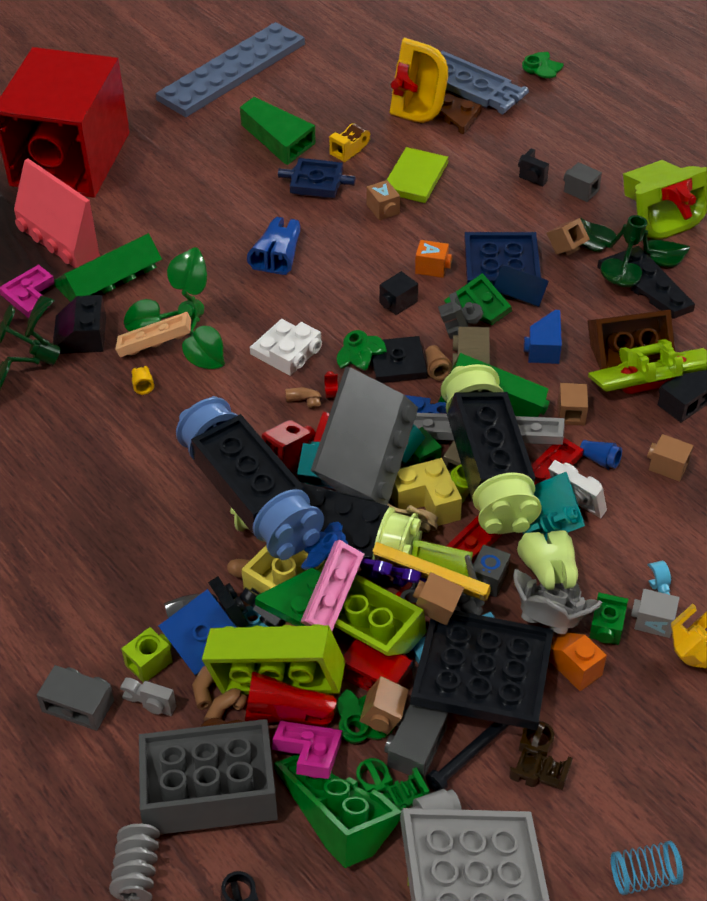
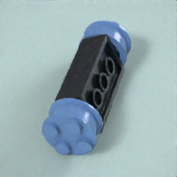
(250, 477)

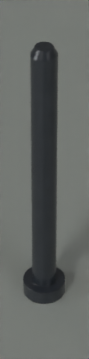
(438, 779)

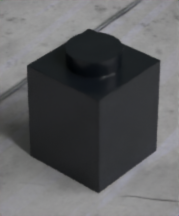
(398, 293)

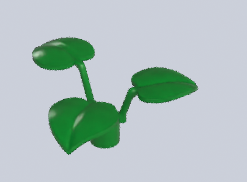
(189, 274)

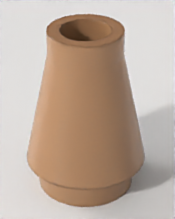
(437, 363)

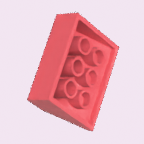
(55, 216)

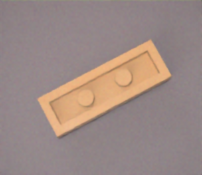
(153, 334)

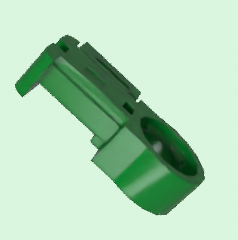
(399, 793)

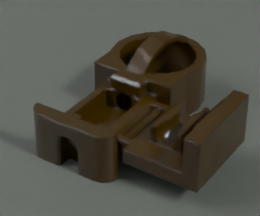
(540, 765)

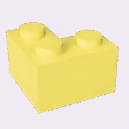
(428, 487)

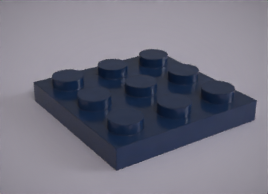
(489, 250)

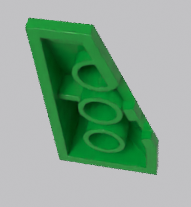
(342, 814)

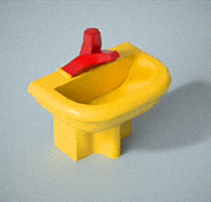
(419, 82)

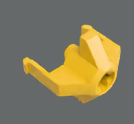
(690, 643)

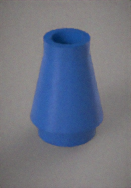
(602, 453)

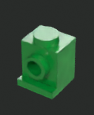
(609, 619)

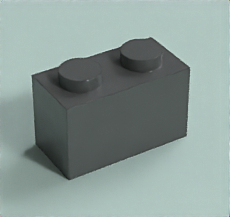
(75, 697)
(416, 739)

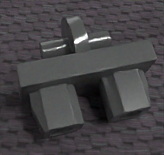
(468, 314)

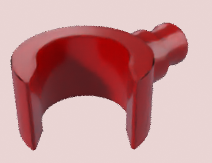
(331, 384)

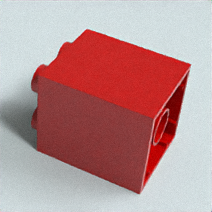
(64, 117)

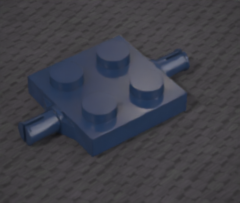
(316, 177)

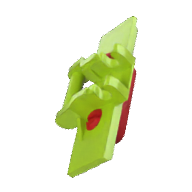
(638, 375)

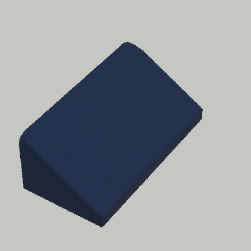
(521, 285)

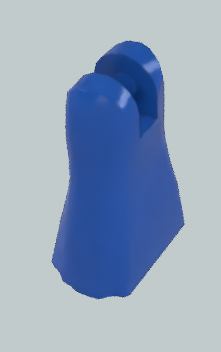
(276, 247)

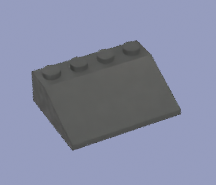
(364, 438)
(206, 777)

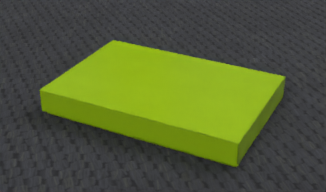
(417, 174)

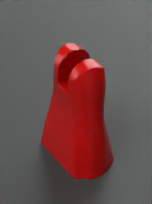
(283, 702)

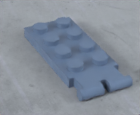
(481, 85)

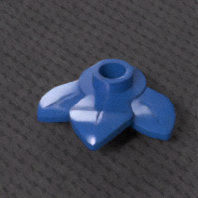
(321, 549)

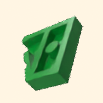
(487, 296)
(290, 597)

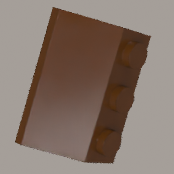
(628, 331)

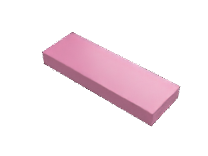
(333, 585)

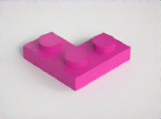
(25, 289)
(315, 745)

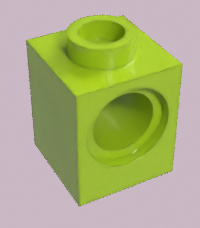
(147, 665)

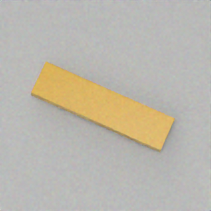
(403, 560)

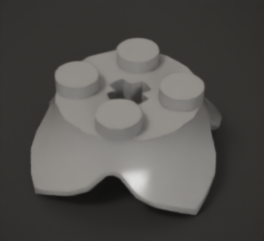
(556, 607)

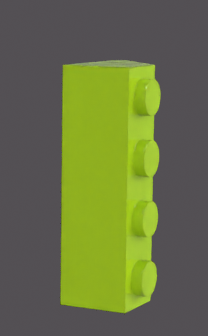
(380, 618)

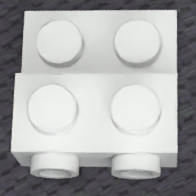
(287, 346)

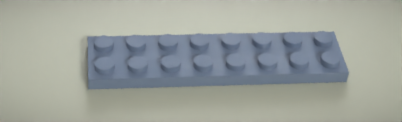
(230, 69)

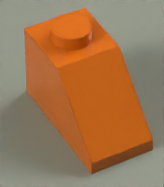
(577, 659)

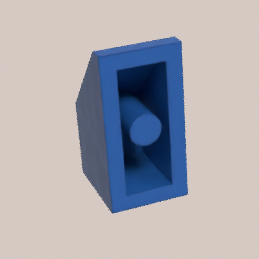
(544, 340)

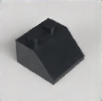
(81, 325)

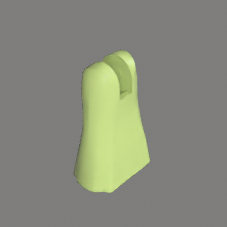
(551, 559)

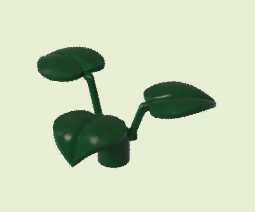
(624, 273)
(40, 349)

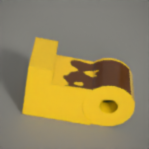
(349, 141)

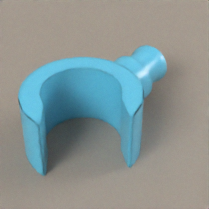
(662, 577)

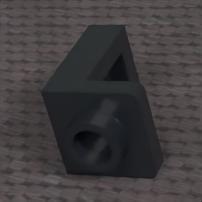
(533, 169)

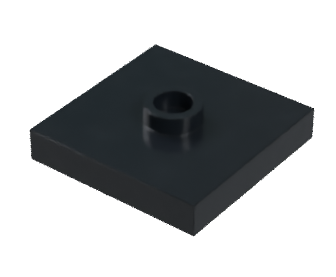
(401, 361)

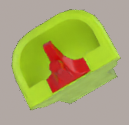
(668, 197)

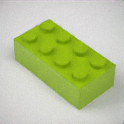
(293, 654)

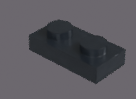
(230, 601)

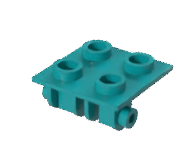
(558, 505)

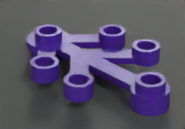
(401, 576)

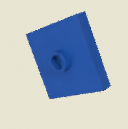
(190, 628)

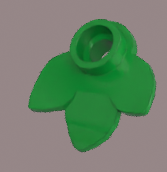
(541, 65)
(359, 349)
(350, 711)

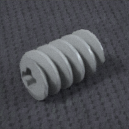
(134, 862)

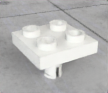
(587, 490)

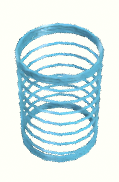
(615, 856)

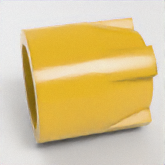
(142, 380)

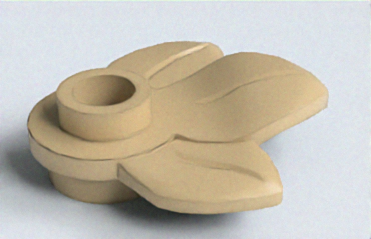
(428, 519)

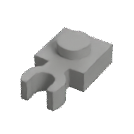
(153, 696)

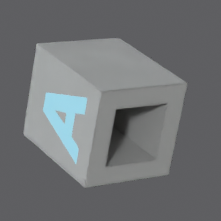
(655, 612)

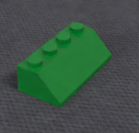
(109, 269)

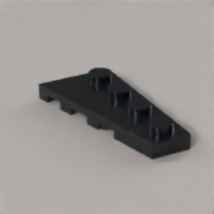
(656, 284)

